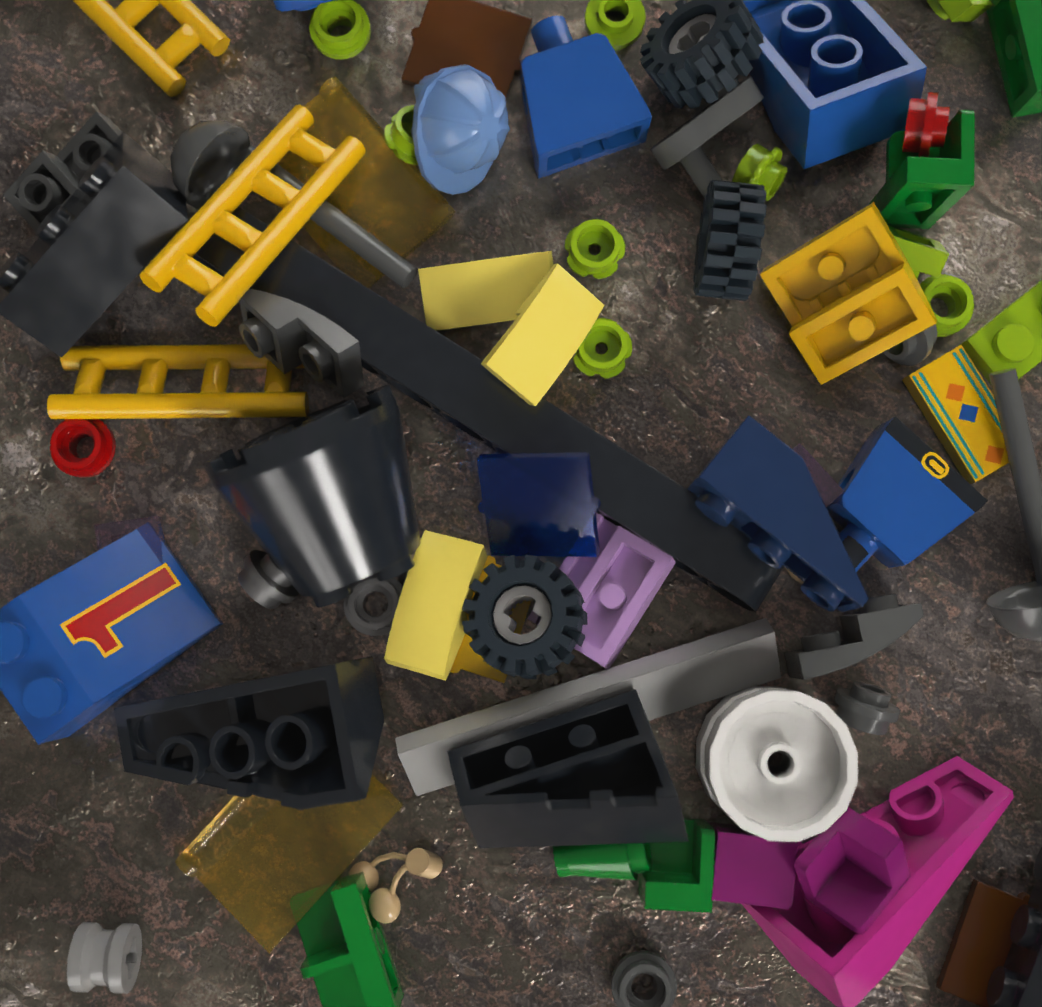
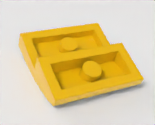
(848, 294)

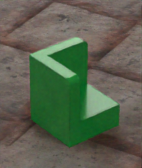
(681, 872)

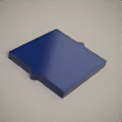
(539, 504)

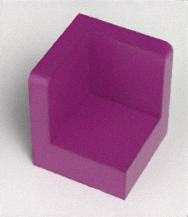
(752, 868)
(853, 870)

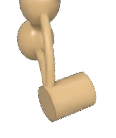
(384, 902)

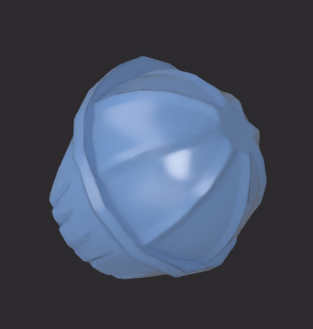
(458, 127)

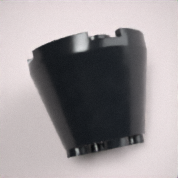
(327, 496)

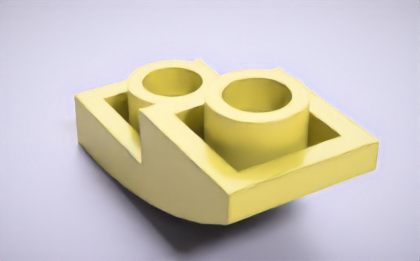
(480, 289)
(544, 335)
(429, 610)

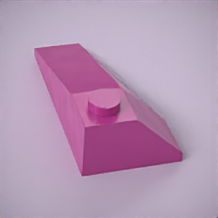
(941, 826)

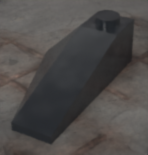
(276, 737)

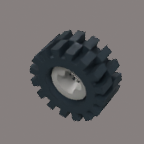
(701, 50)
(729, 240)
(556, 604)

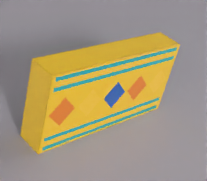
(960, 413)

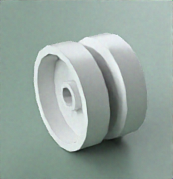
(815, 769)

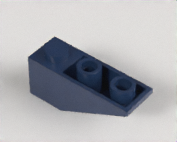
(774, 502)

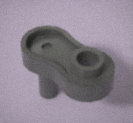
(686, 141)

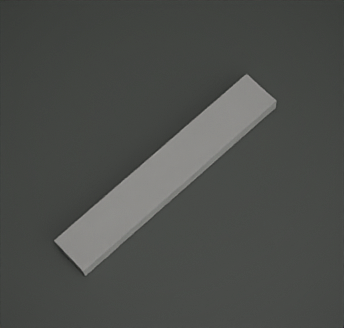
(663, 681)

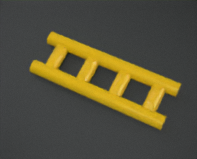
(159, 62)
(259, 247)
(150, 399)

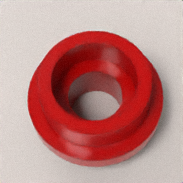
(925, 125)
(65, 441)

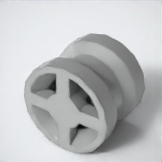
(104, 957)

